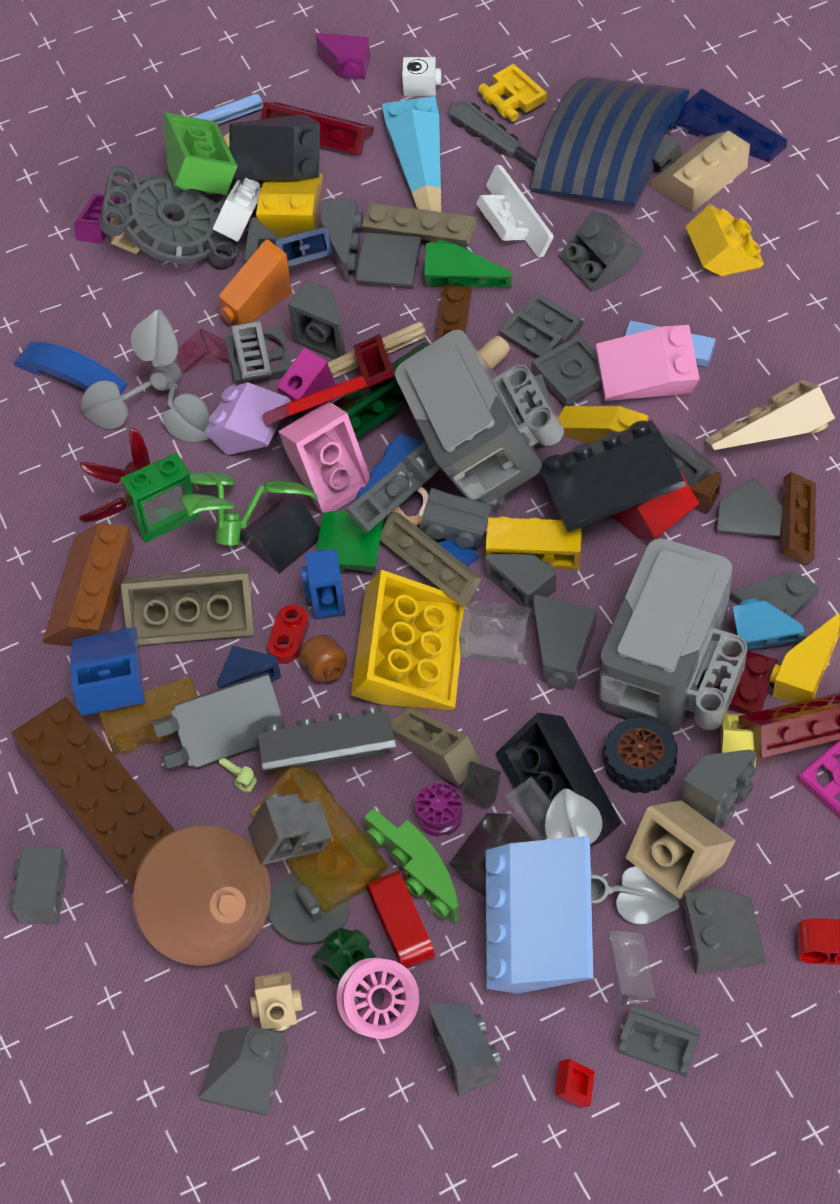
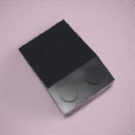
(276, 148)

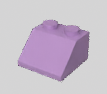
(238, 419)

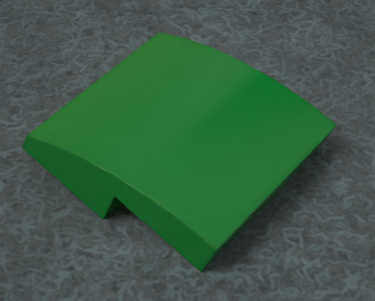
(354, 547)

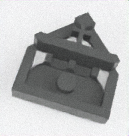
(750, 512)

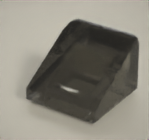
(481, 784)

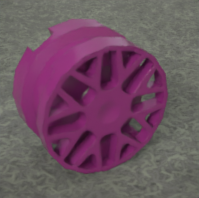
(438, 810)

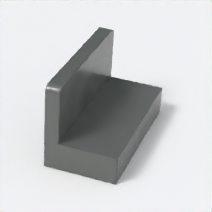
(689, 460)

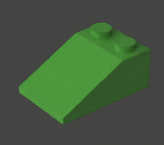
(198, 154)

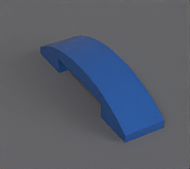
(65, 365)

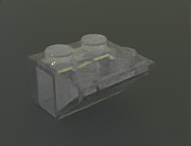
(495, 631)

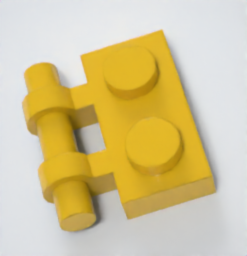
(518, 88)

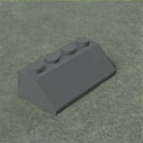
(326, 742)

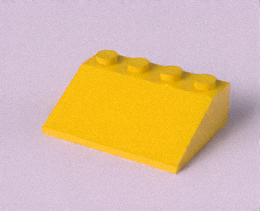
(407, 645)

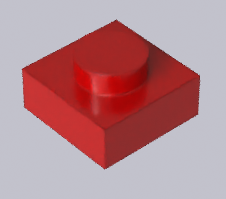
(574, 1083)

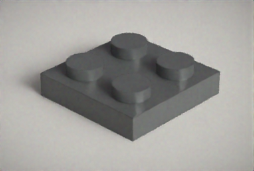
(569, 370)

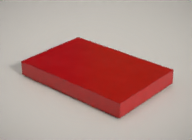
(314, 400)

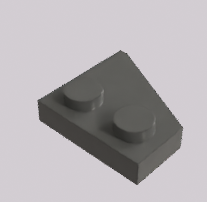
(786, 592)

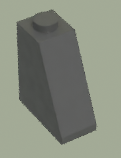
(562, 639)

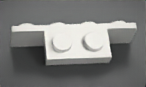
(512, 213)

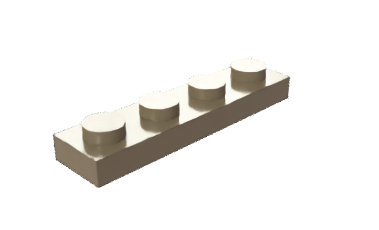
(419, 223)
(430, 558)

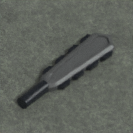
(470, 116)

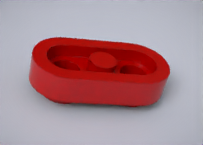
(290, 631)

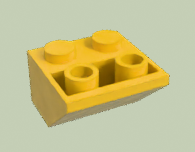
(723, 242)

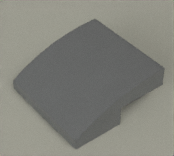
(388, 260)
(541, 325)

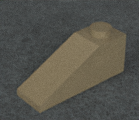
(435, 744)

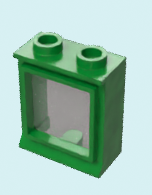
(156, 497)

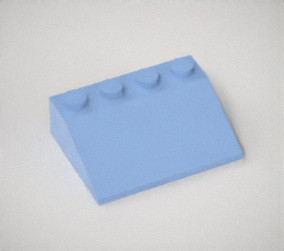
(538, 914)

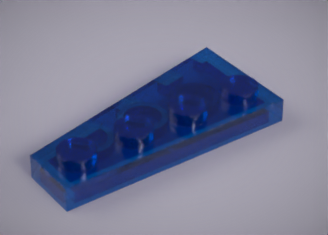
(710, 115)

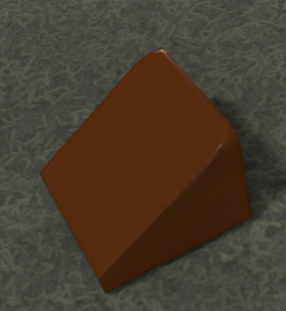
(707, 491)

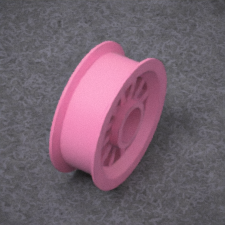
(406, 986)

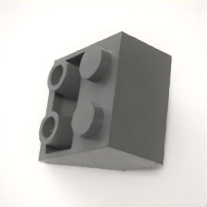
(601, 251)
(719, 784)

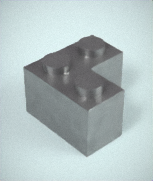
(288, 828)

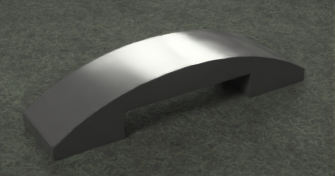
(394, 488)

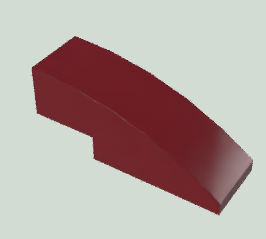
(374, 360)

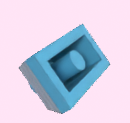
(765, 625)

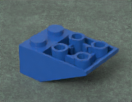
(106, 671)

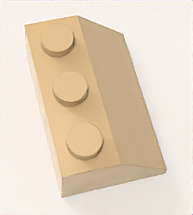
(703, 170)

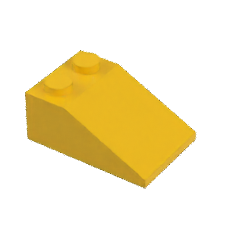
(289, 205)

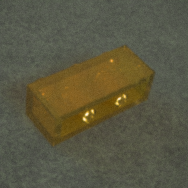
(132, 725)

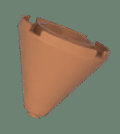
(201, 895)

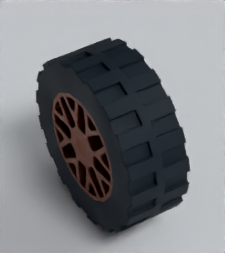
(640, 755)

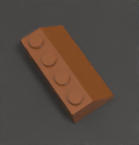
(90, 584)

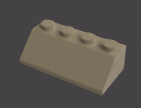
(189, 605)

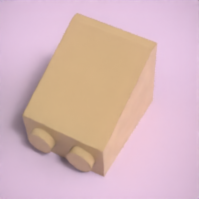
(678, 847)

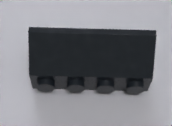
(556, 762)

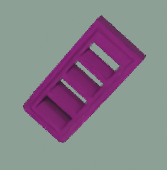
(87, 222)

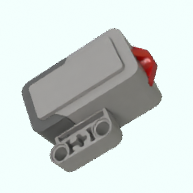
(474, 417)
(670, 638)

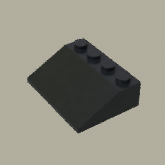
(610, 475)

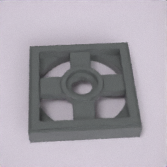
(273, 354)

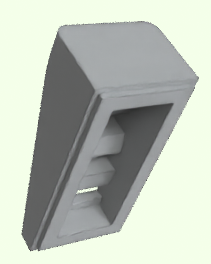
(245, 332)

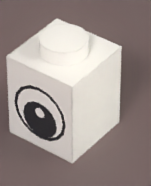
(420, 76)

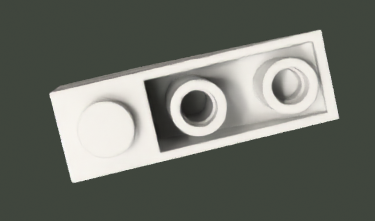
(238, 209)

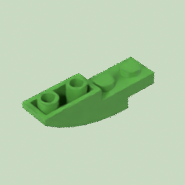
(422, 865)

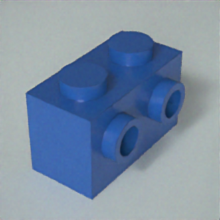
(323, 584)

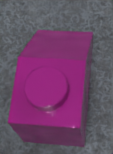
(344, 54)

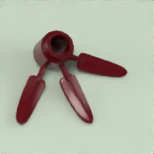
(110, 474)

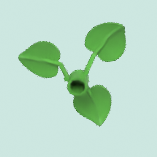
(228, 522)

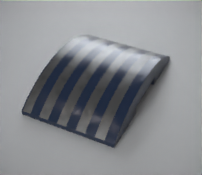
(605, 139)

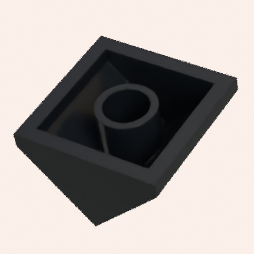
(282, 534)

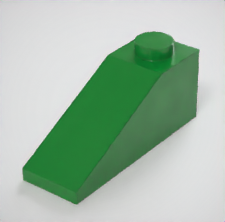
(457, 266)

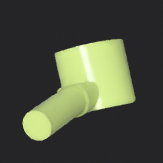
(245, 777)

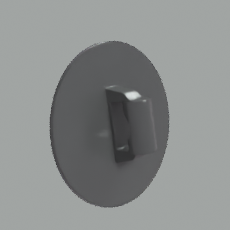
(298, 914)

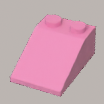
(648, 364)
(326, 456)

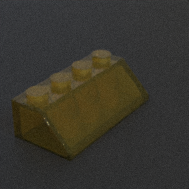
(347, 860)

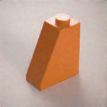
(256, 286)

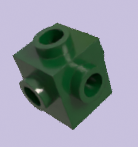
(341, 951)

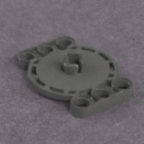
(146, 212)

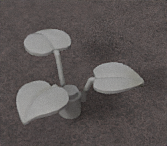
(153, 341)
(640, 896)

